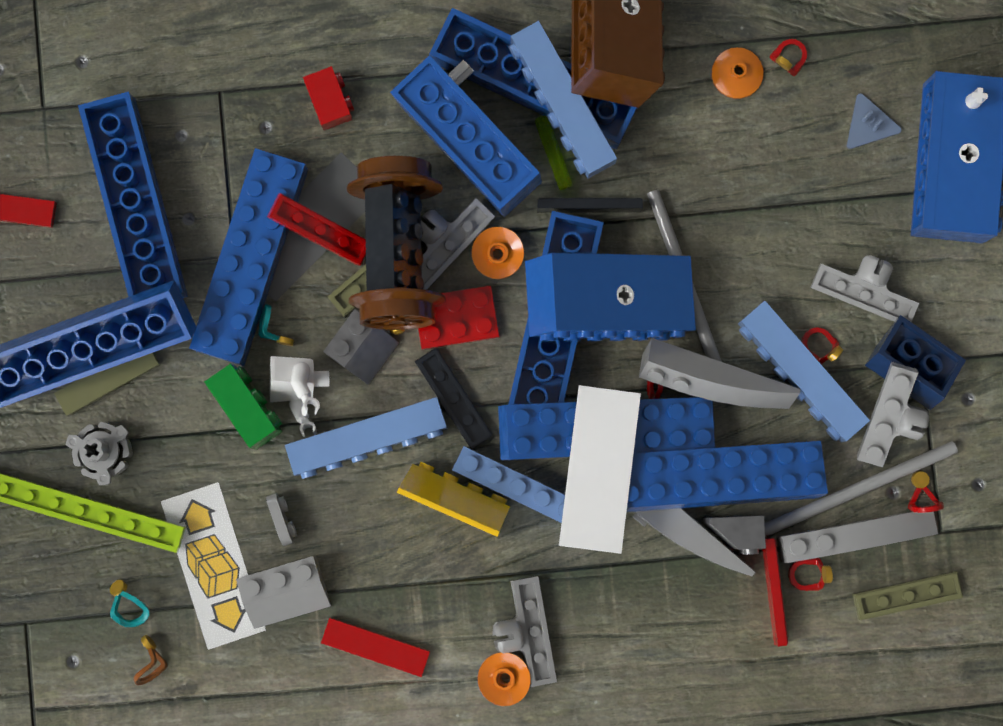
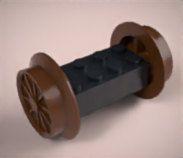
(393, 242)

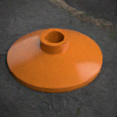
(728, 81)
(497, 239)
(493, 686)

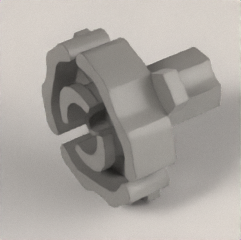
(84, 448)

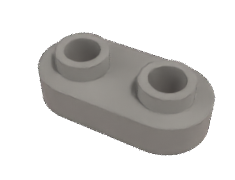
(285, 529)

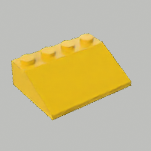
(454, 499)

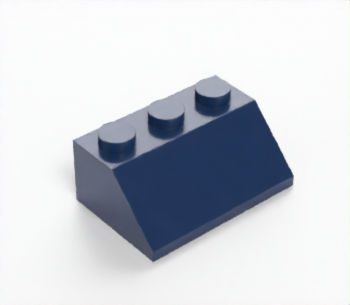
(915, 348)

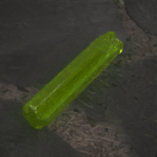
(553, 152)

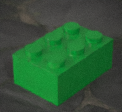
(244, 406)

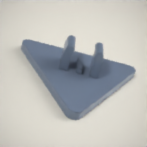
(869, 124)

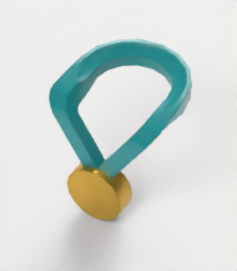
(263, 325)
(118, 590)

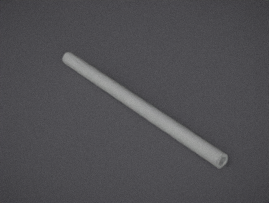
(674, 249)
(860, 488)

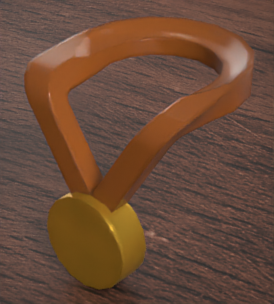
(154, 655)

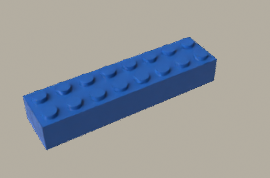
(496, 69)
(131, 193)
(247, 260)
(93, 342)
(546, 365)
(547, 428)
(726, 476)

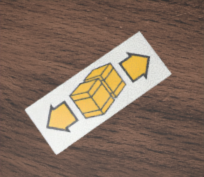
(211, 564)

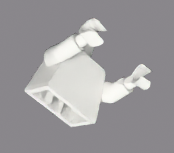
(294, 382)

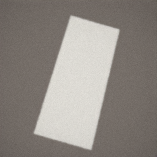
(599, 469)

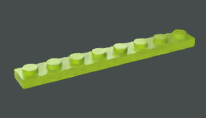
(91, 513)

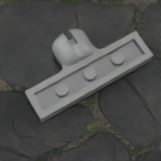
(449, 239)
(865, 289)
(892, 416)
(528, 631)

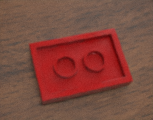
(462, 319)

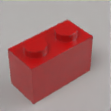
(328, 98)

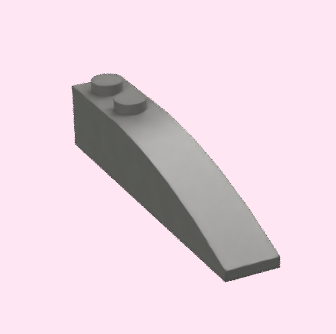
(711, 378)
(690, 535)
(856, 536)

